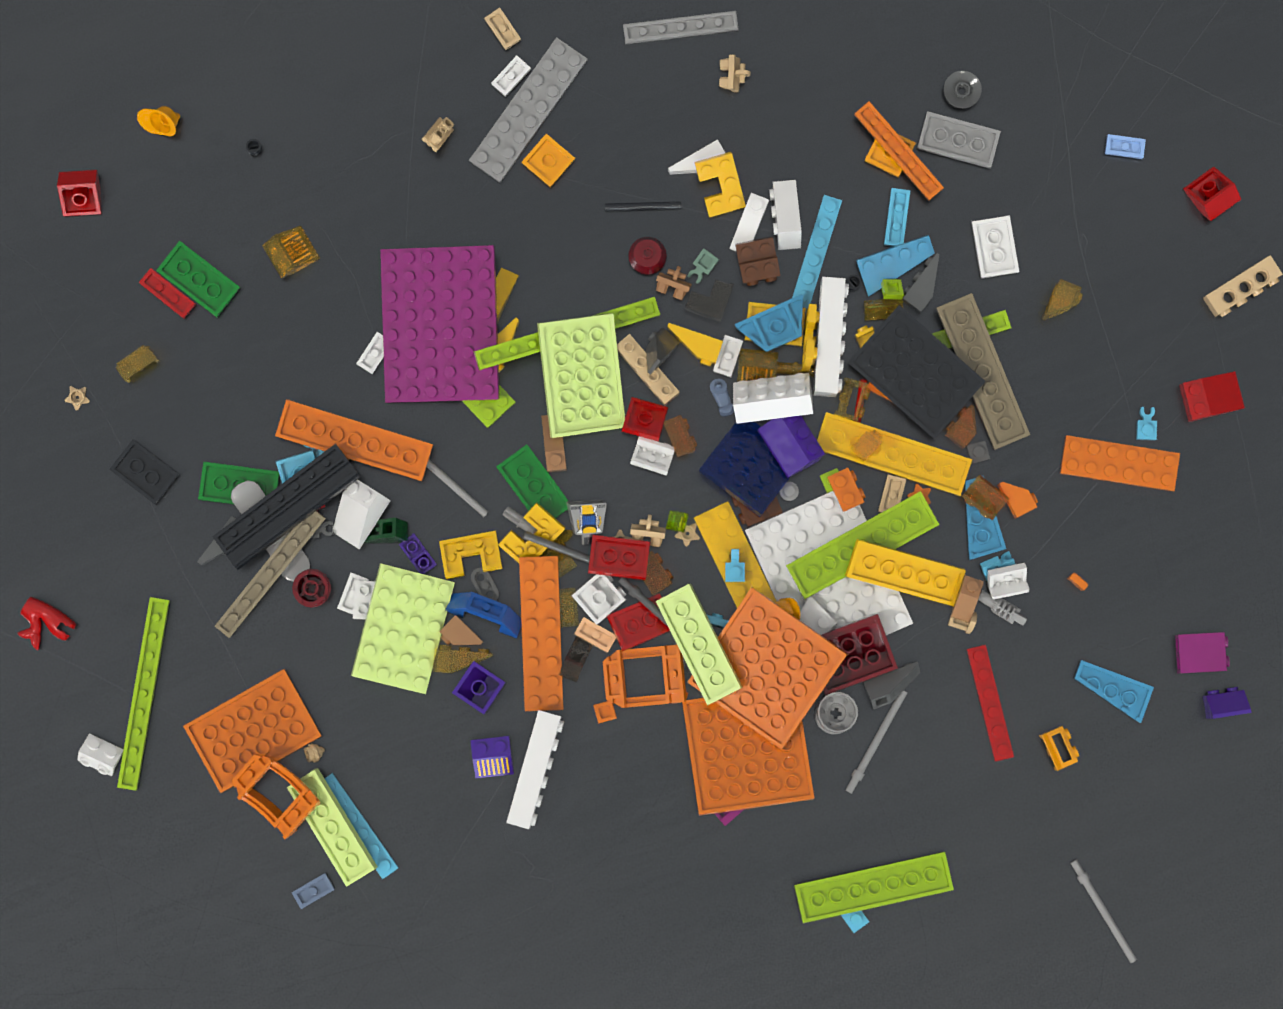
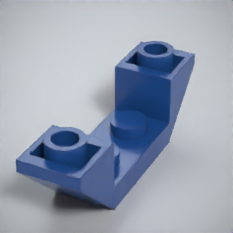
(486, 608)

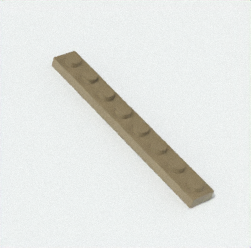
(268, 574)

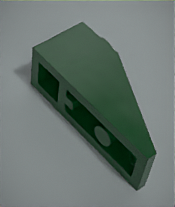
(388, 531)

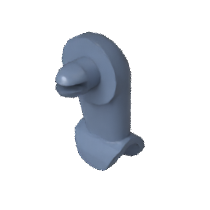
(720, 393)

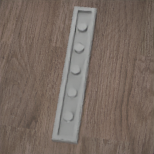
(680, 27)

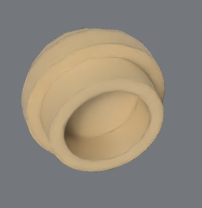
(313, 752)

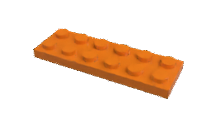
(1120, 463)

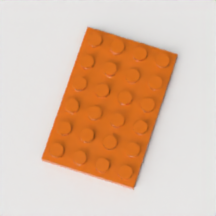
(261, 721)

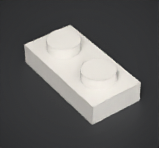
(511, 76)
(373, 354)
(728, 356)
(347, 600)

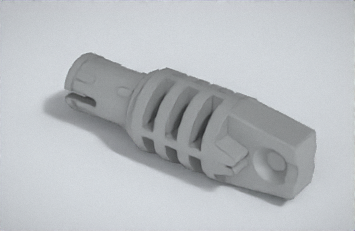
(1002, 608)

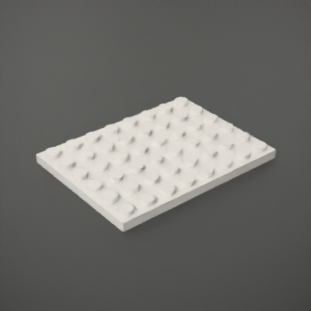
(806, 529)

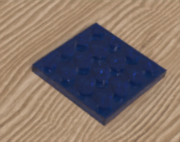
(745, 468)

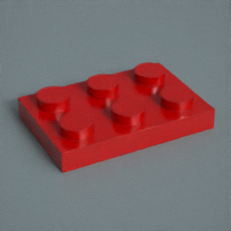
(619, 557)
(636, 624)

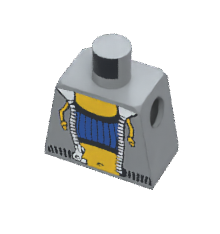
(587, 518)

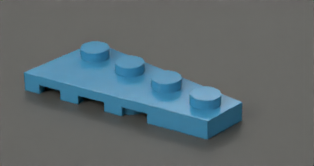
(893, 262)
(983, 533)
(1120, 691)

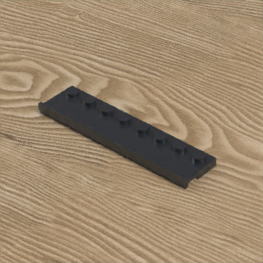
(286, 506)

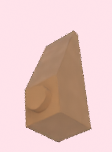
(553, 449)

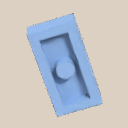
(1125, 146)

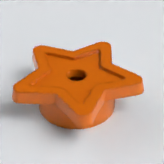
(925, 492)

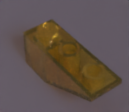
(455, 660)

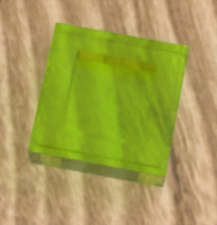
(677, 521)

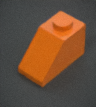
(1019, 500)

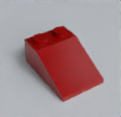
(1211, 396)

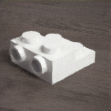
(599, 597)

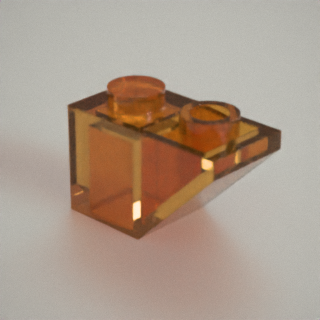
(964, 428)

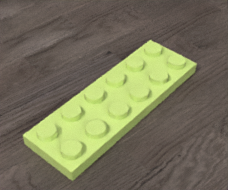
(699, 644)
(336, 831)

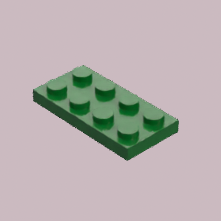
(198, 279)
(221, 479)
(533, 482)

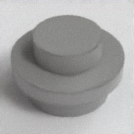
(789, 491)

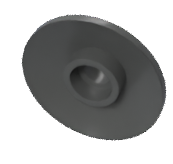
(964, 80)

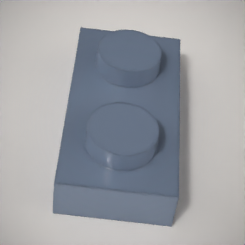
(313, 890)

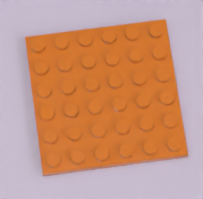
(778, 665)
(739, 766)

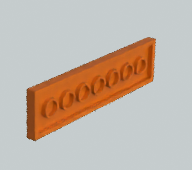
(355, 440)
(541, 633)

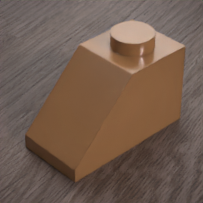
(967, 598)
(459, 633)

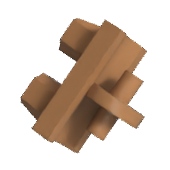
(665, 281)

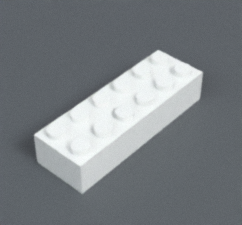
(829, 335)
(534, 769)

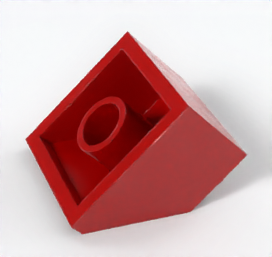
(79, 192)
(1212, 193)

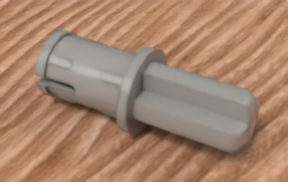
(518, 519)

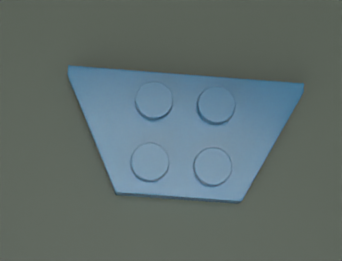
(775, 325)

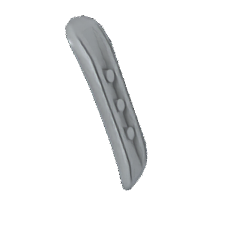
(247, 495)

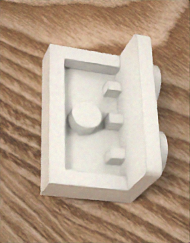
(652, 455)
(1007, 581)
(99, 755)

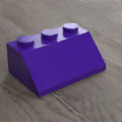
(791, 443)

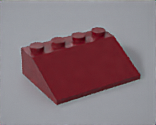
(866, 650)

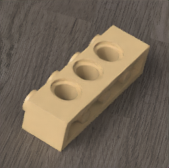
(1266, 267)
(637, 359)

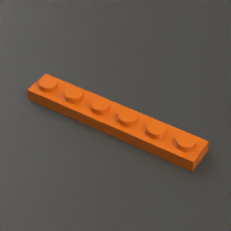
(899, 151)

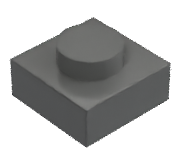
(978, 452)

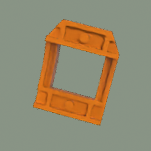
(673, 676)
(298, 810)

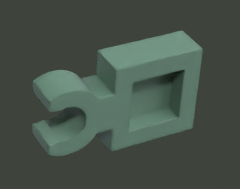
(705, 263)

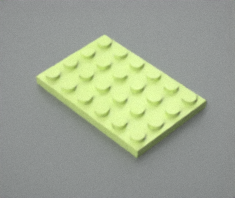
(581, 375)
(402, 628)

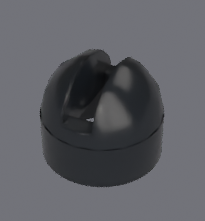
(253, 144)
(855, 280)

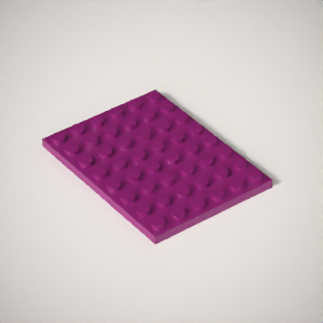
(435, 315)

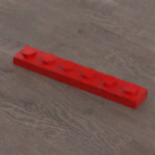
(990, 703)

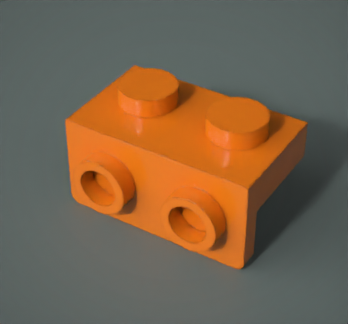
(846, 490)

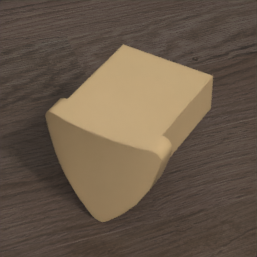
(962, 625)

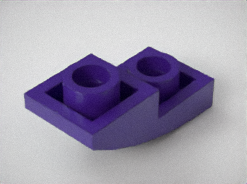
(417, 554)

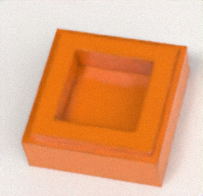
(1078, 581)
(605, 711)

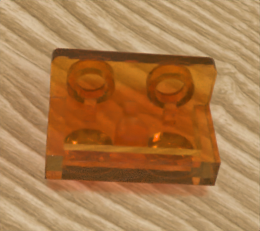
(679, 436)
(985, 497)
(656, 577)

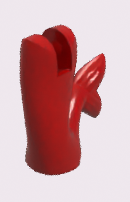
(52, 617)

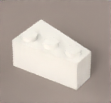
(786, 214)

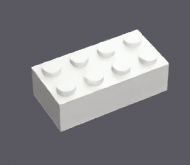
(772, 398)

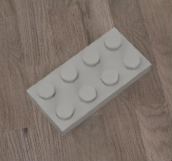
(958, 139)

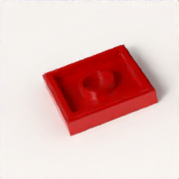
(645, 419)

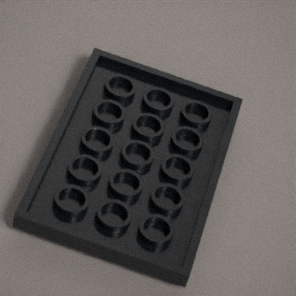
(916, 372)

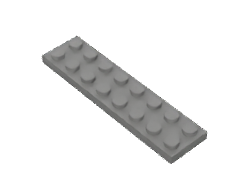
(528, 110)

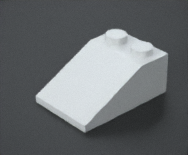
(358, 513)

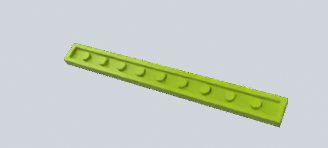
(530, 344)
(143, 694)

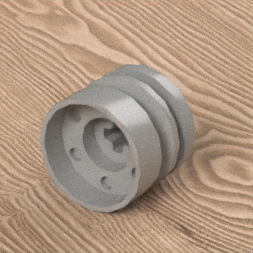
(844, 706)

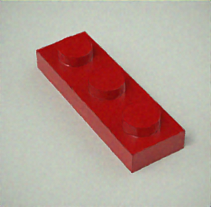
(167, 293)

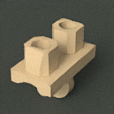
(736, 73)
(438, 133)
(650, 529)

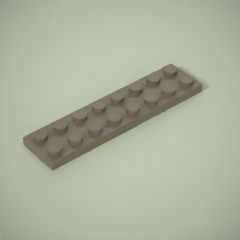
(975, 348)

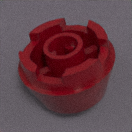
(647, 255)
(311, 588)

